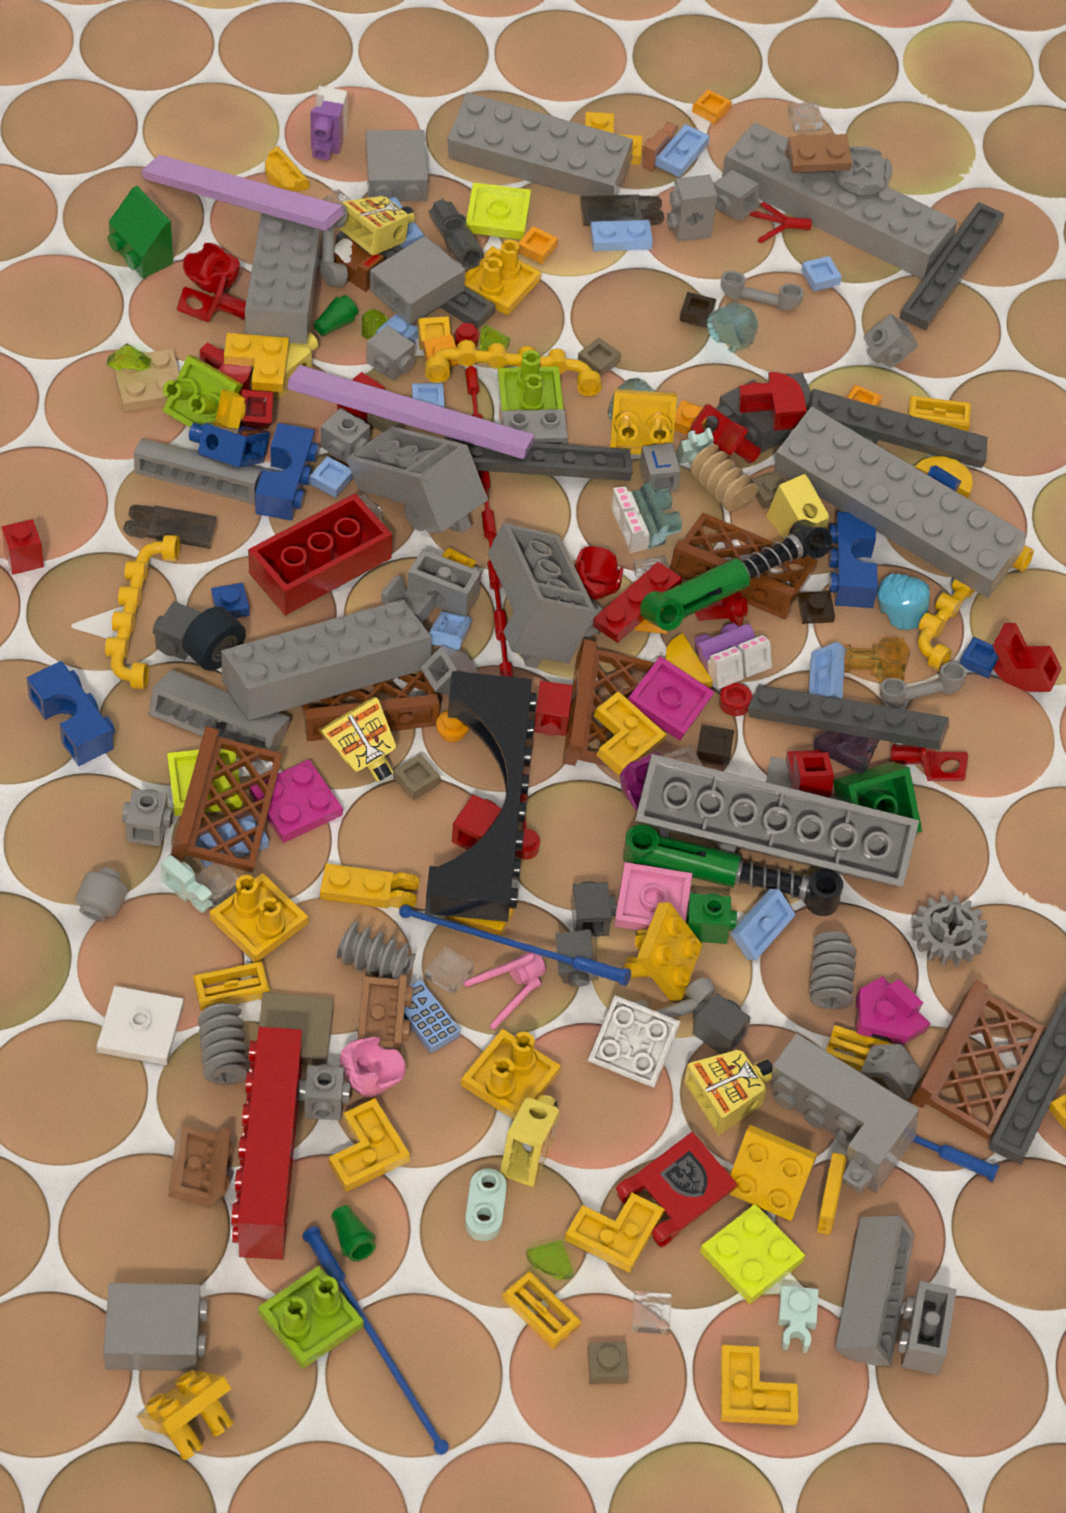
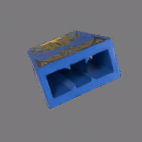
(230, 445)

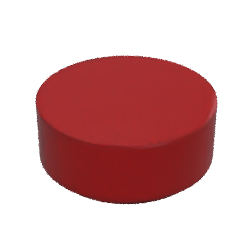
(735, 699)

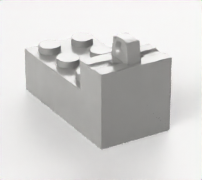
(421, 472)
(543, 592)
(851, 1106)

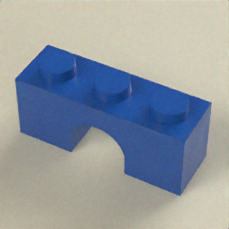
(282, 492)
(852, 580)
(61, 692)

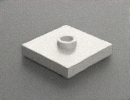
(140, 1025)

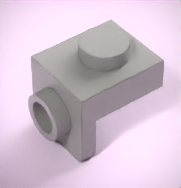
(419, 603)
(894, 1067)

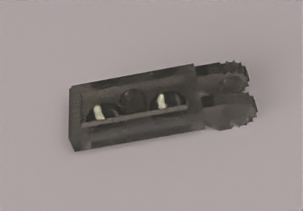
(621, 208)
(158, 521)

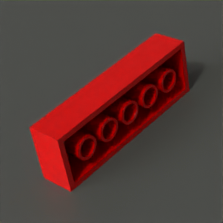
(267, 1143)

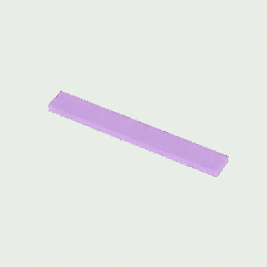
(243, 192)
(411, 412)

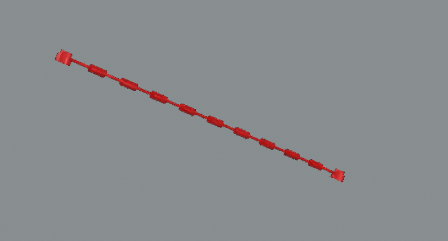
(464, 332)

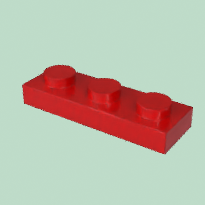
(624, 612)

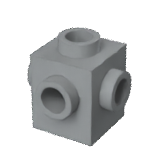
(890, 341)
(344, 434)
(147, 817)
(324, 1092)

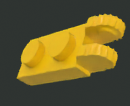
(368, 886)

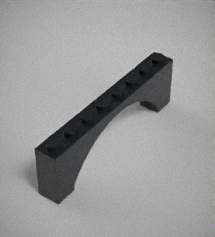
(481, 878)

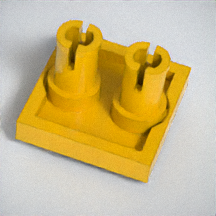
(503, 277)
(642, 419)
(258, 916)
(666, 952)
(510, 1072)
(771, 1172)
(193, 1394)

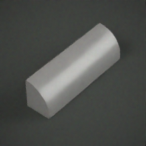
(195, 470)
(196, 705)
(875, 1290)

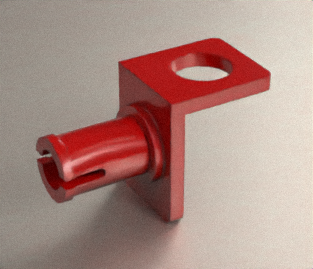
(210, 304)
(728, 435)
(931, 761)

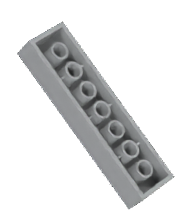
(879, 224)
(901, 502)
(776, 821)

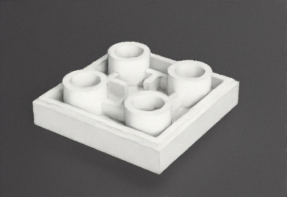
(634, 1041)

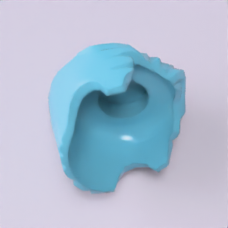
(903, 600)

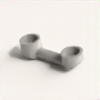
(332, 273)
(788, 297)
(950, 680)
(697, 992)

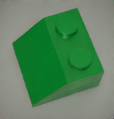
(141, 234)
(881, 788)

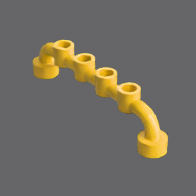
(438, 368)
(131, 598)
(948, 607)

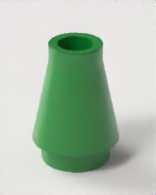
(336, 315)
(353, 1235)

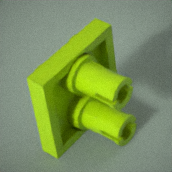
(529, 385)
(196, 392)
(310, 1317)

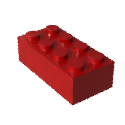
(320, 554)

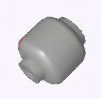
(101, 894)

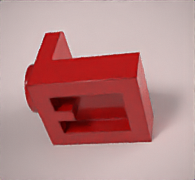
(733, 607)

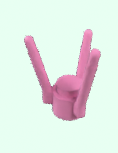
(524, 970)

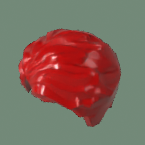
(208, 266)
(598, 571)

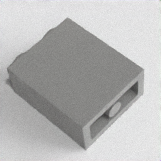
(396, 164)
(417, 280)
(154, 1327)

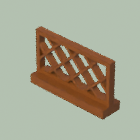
(763, 592)
(584, 697)
(401, 712)
(197, 801)
(948, 1053)

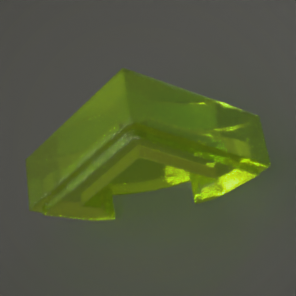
(372, 321)
(491, 336)
(128, 358)
(551, 1260)

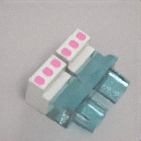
(642, 518)

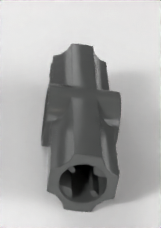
(456, 234)

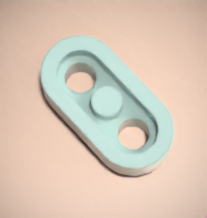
(485, 1202)

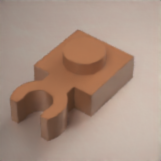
(654, 146)

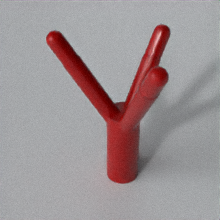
(778, 217)

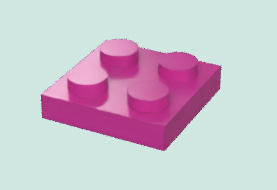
(670, 698)
(299, 801)

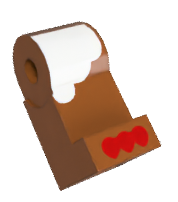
(356, 261)

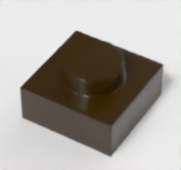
(696, 309)
(816, 607)
(715, 744)

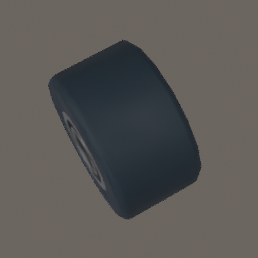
(211, 633)

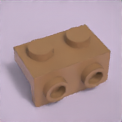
(819, 153)
(383, 1010)
(200, 1165)

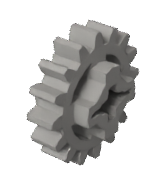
(932, 930)

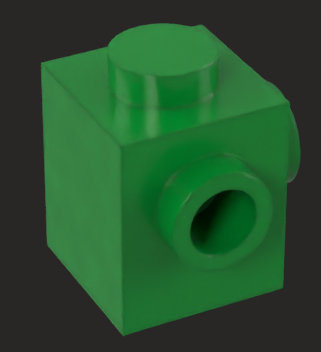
(711, 917)

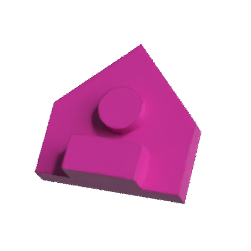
(890, 1011)

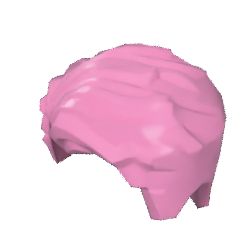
(371, 1067)

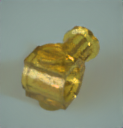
(883, 660)

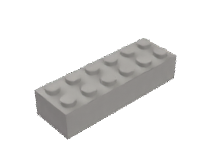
(539, 147)
(282, 279)
(325, 659)

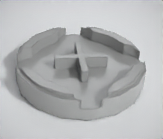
(868, 172)

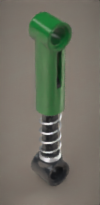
(732, 576)
(728, 869)

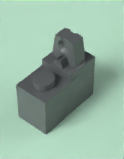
(758, 423)

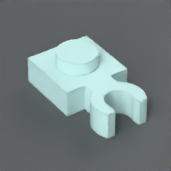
(690, 448)
(181, 880)
(797, 1312)

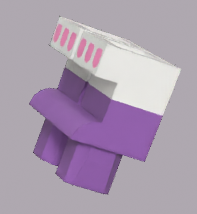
(328, 122)
(733, 654)

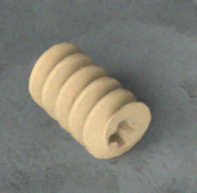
(723, 479)

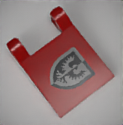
(683, 1182)

